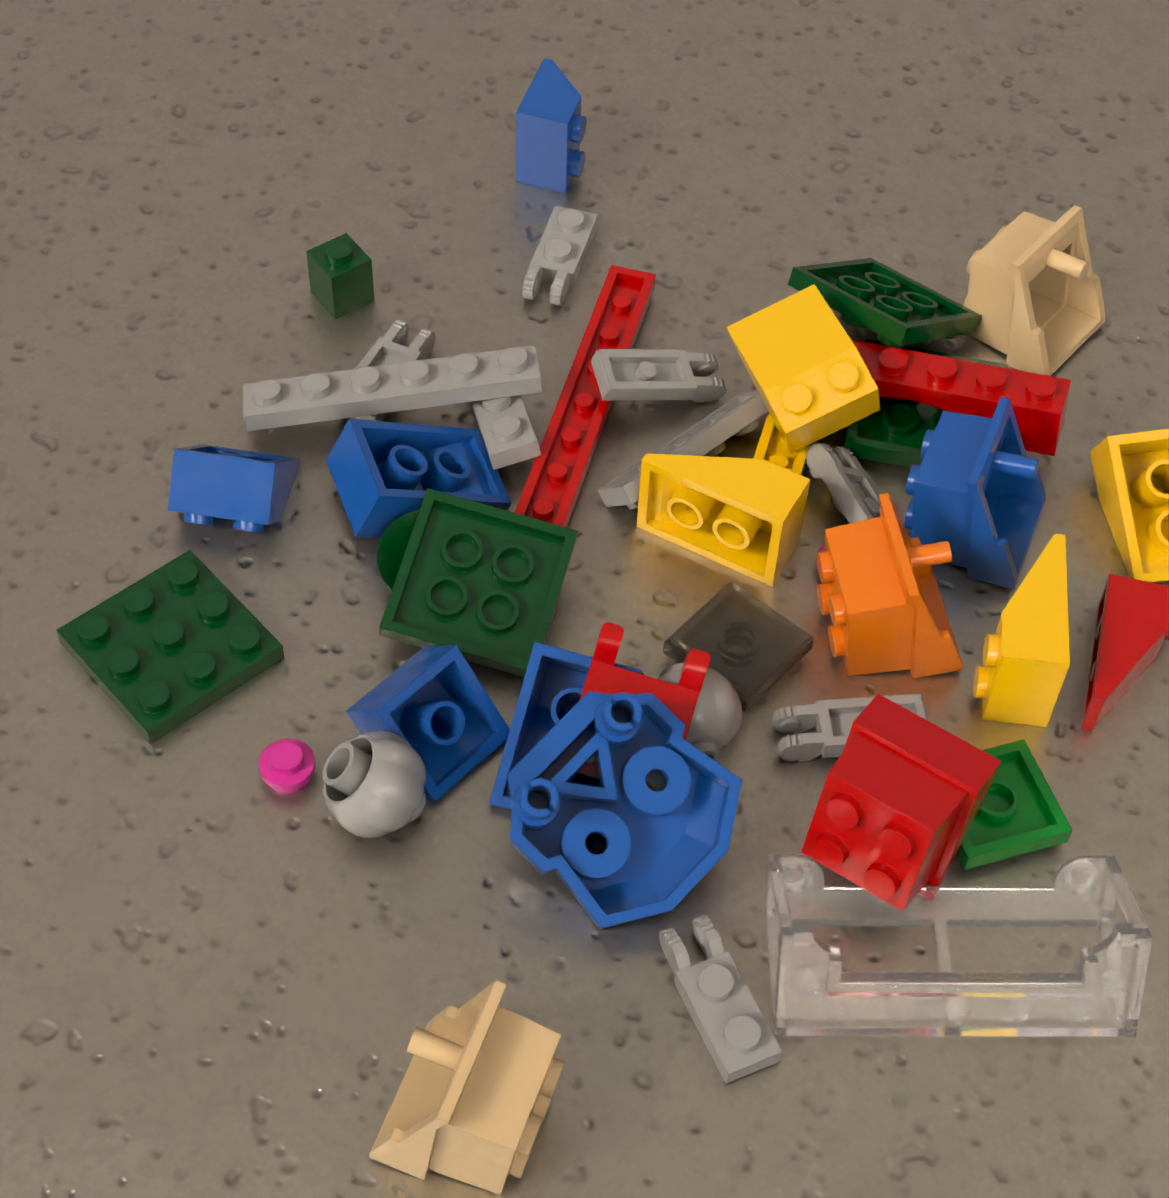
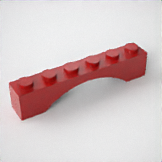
(972, 390)

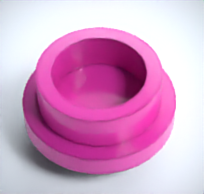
(287, 765)

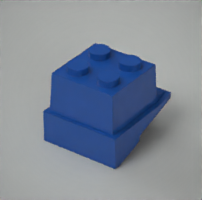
(977, 493)

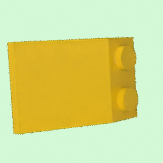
(805, 368)
(1134, 495)
(725, 509)
(1030, 647)

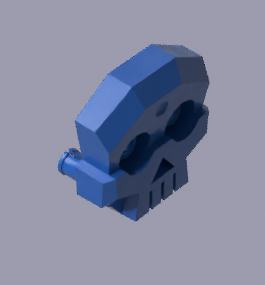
(653, 839)

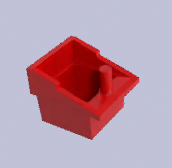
(897, 803)

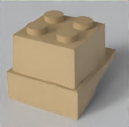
(1036, 291)
(472, 1094)

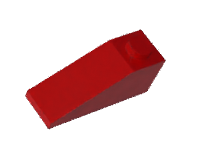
(1126, 640)

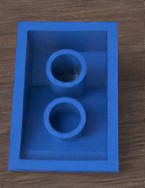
(389, 466)
(547, 694)

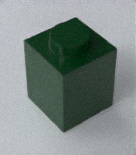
(340, 275)

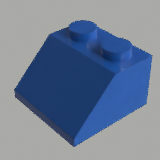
(549, 131)
(230, 485)
(439, 711)

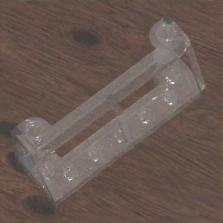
(819, 1000)

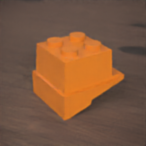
(885, 598)

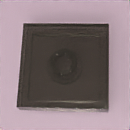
(745, 642)

